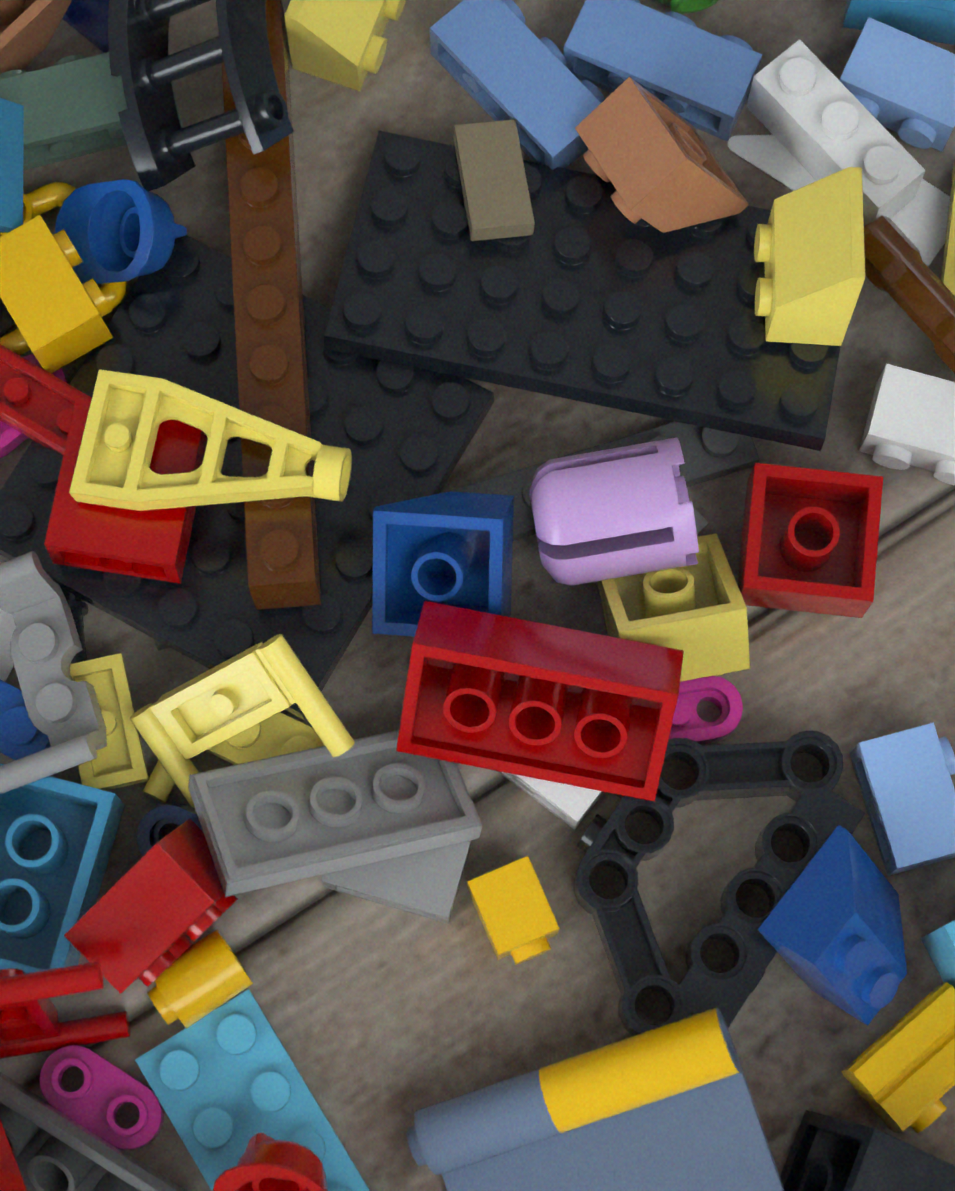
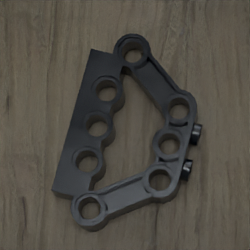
(719, 773)

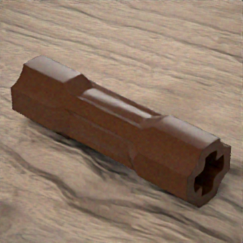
(898, 269)

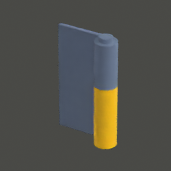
(618, 1118)

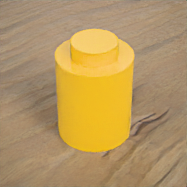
(199, 981)

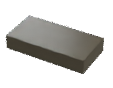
(493, 180)

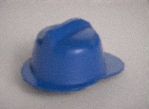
(118, 230)

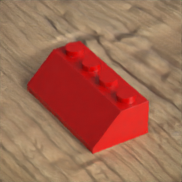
(539, 700)

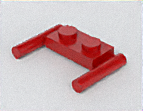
(31, 1020)

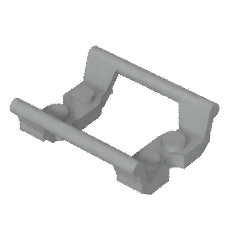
(42, 658)

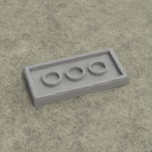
(328, 813)

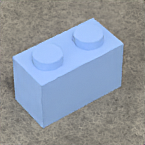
(904, 84)
(909, 796)

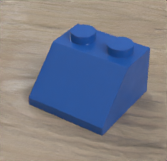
(442, 552)
(842, 929)

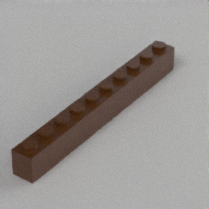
(271, 342)

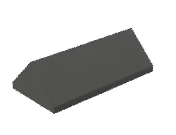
(64, 1155)

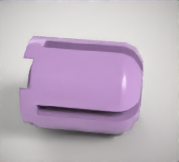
(614, 513)

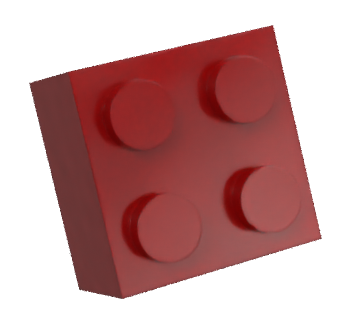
(810, 540)
(144, 916)

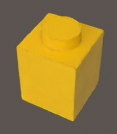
(514, 911)

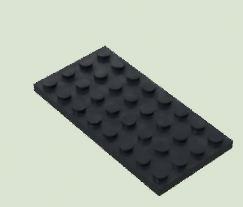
(578, 306)

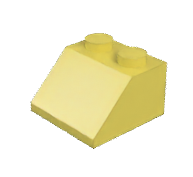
(339, 37)
(812, 261)
(684, 610)

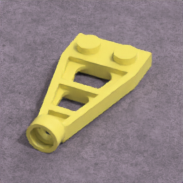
(122, 437)

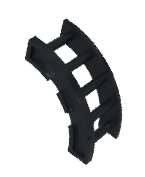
(151, 123)

